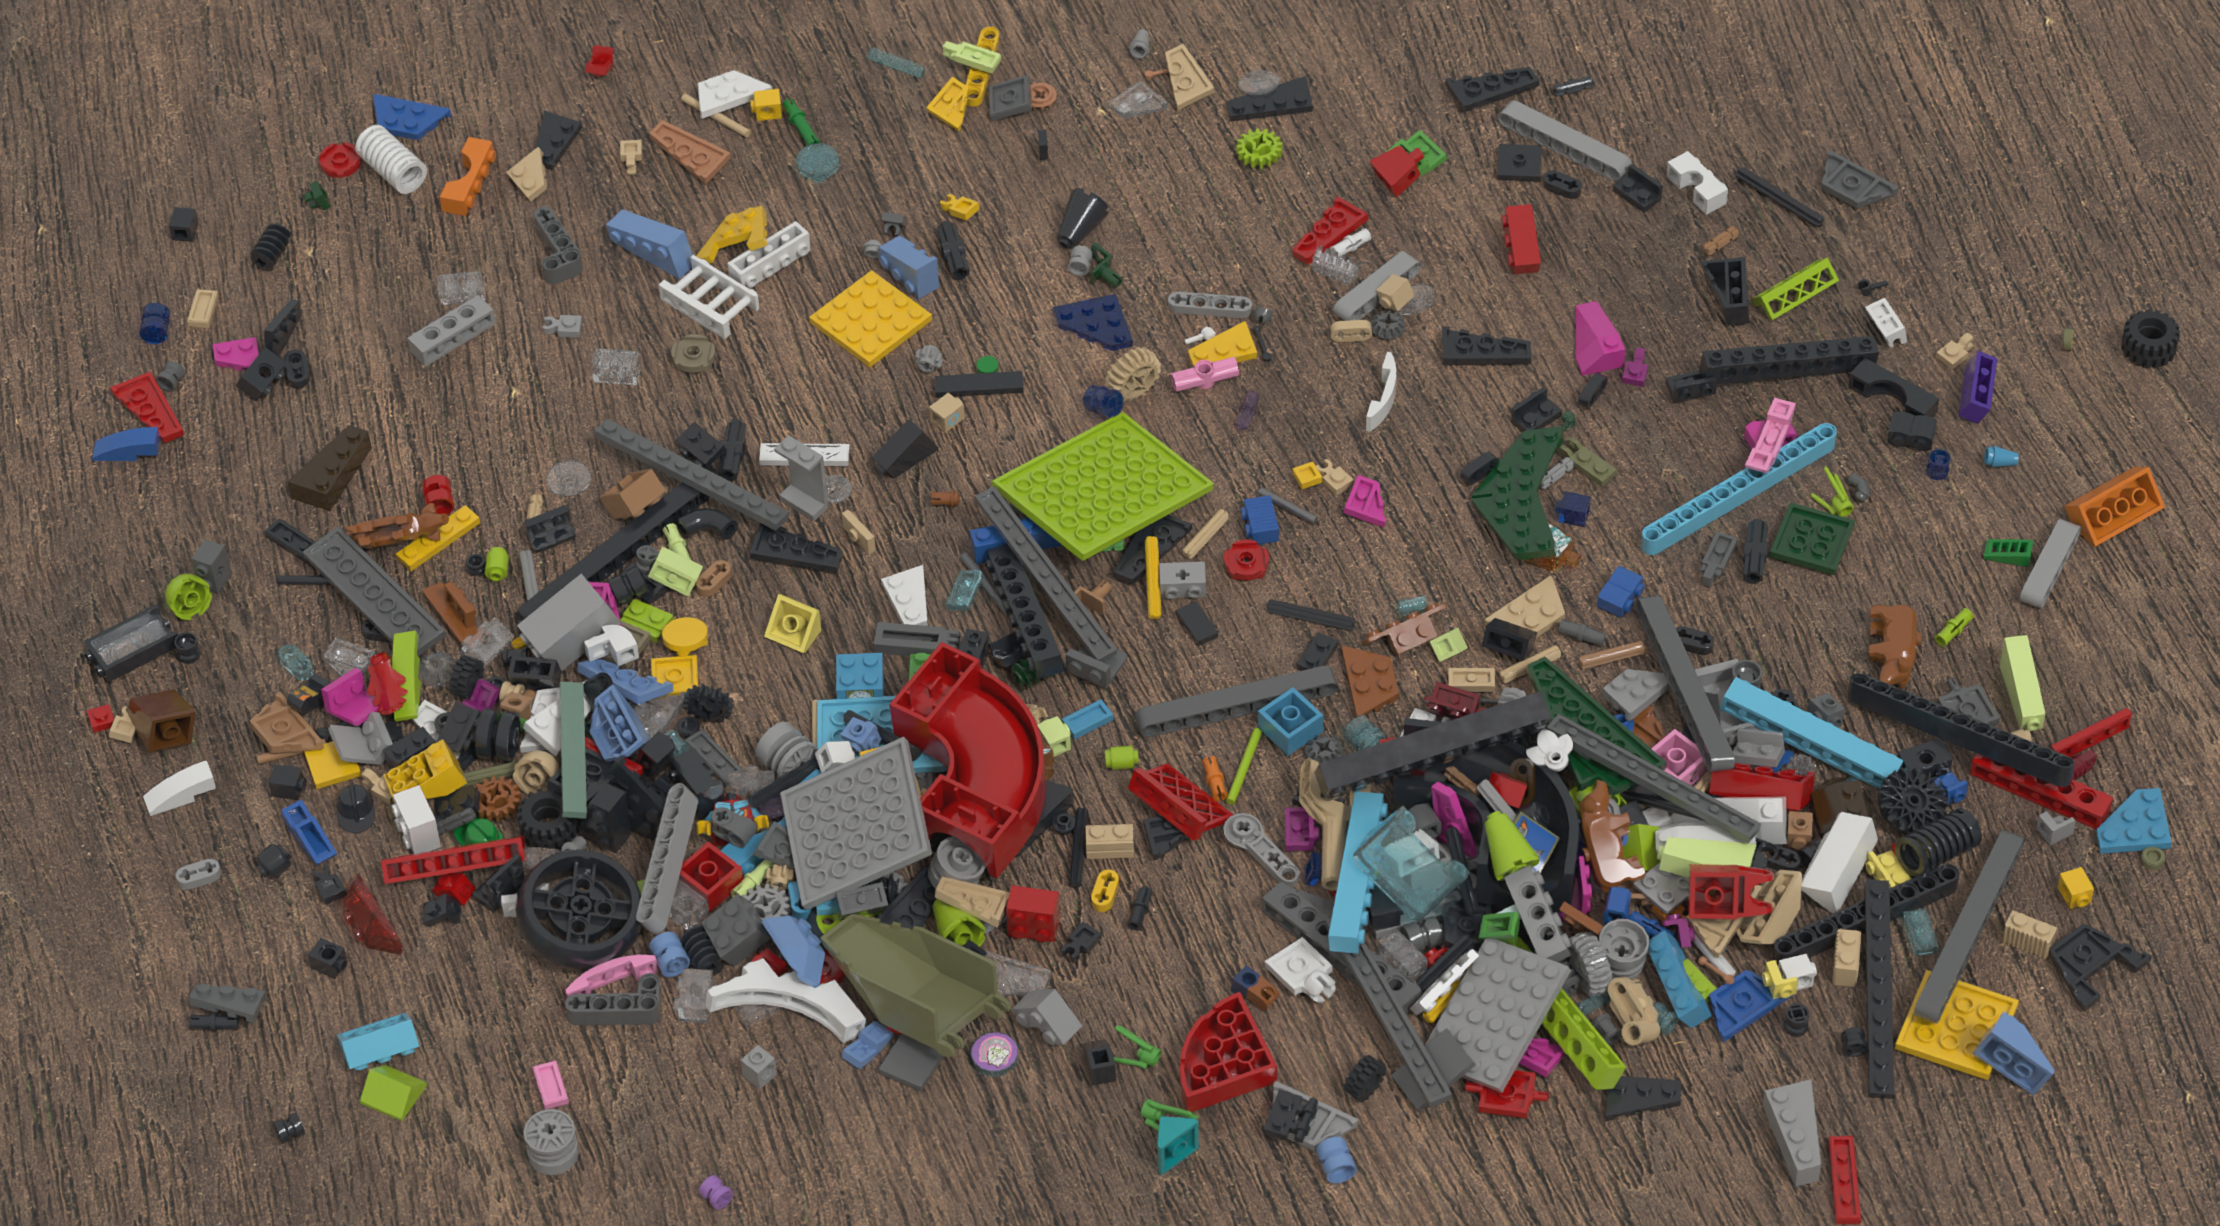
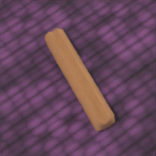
(1611, 654)

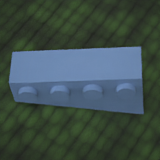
(652, 241)

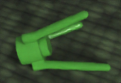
(1147, 1053)
(1153, 1110)

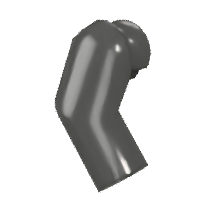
(1861, 484)

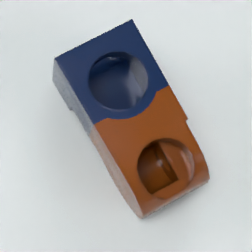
(1254, 988)

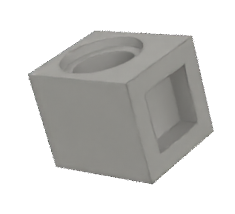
(758, 1067)

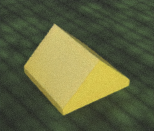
(793, 624)

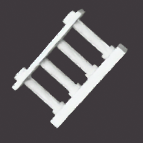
(704, 313)

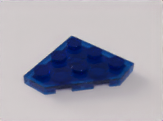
(1096, 320)

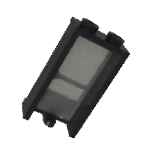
(130, 644)

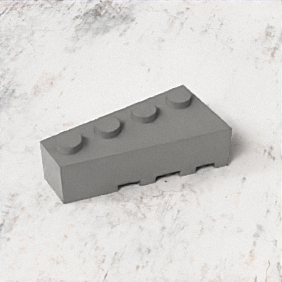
(1794, 1125)

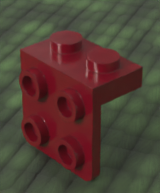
(1451, 701)

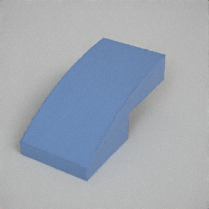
(868, 1045)

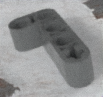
(565, 256)
(618, 1007)

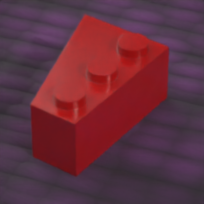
(1521, 239)

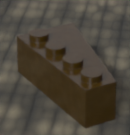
(331, 470)

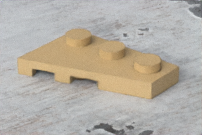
(1186, 77)
(974, 899)

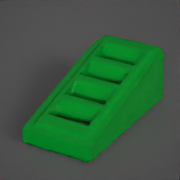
(2020, 557)

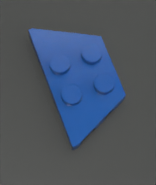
(407, 117)
(1741, 1003)

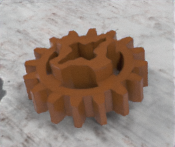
(496, 798)

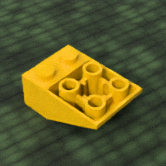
(433, 770)

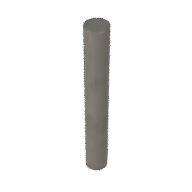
(1294, 509)

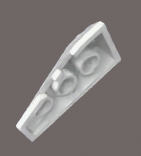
(1765, 810)
(1694, 830)

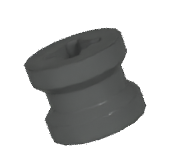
(646, 558)

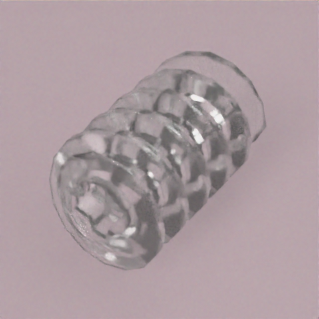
(1335, 267)

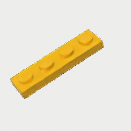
(423, 548)

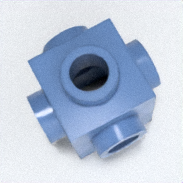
(861, 735)

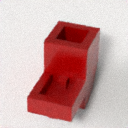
(1509, 788)

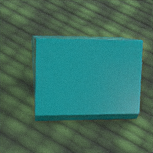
(1176, 1141)

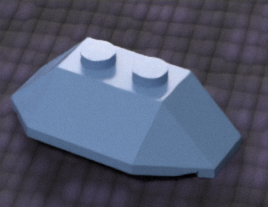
(616, 726)
(798, 947)

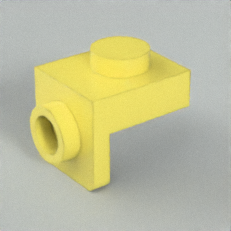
(1778, 986)

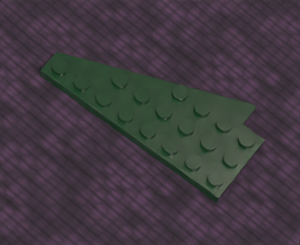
(1571, 701)

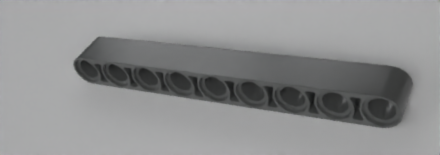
(1232, 701)

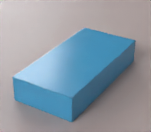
(1088, 719)

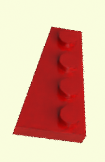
(1332, 228)
(149, 405)

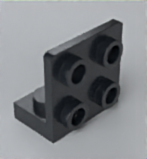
(503, 882)

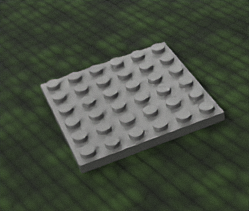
(855, 823)

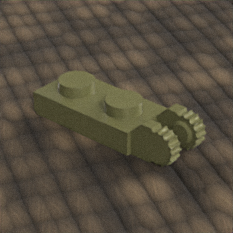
(1587, 462)

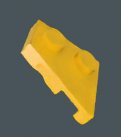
(950, 103)

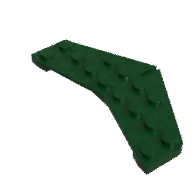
(1510, 494)

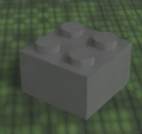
(736, 930)

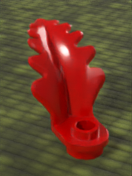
(385, 684)

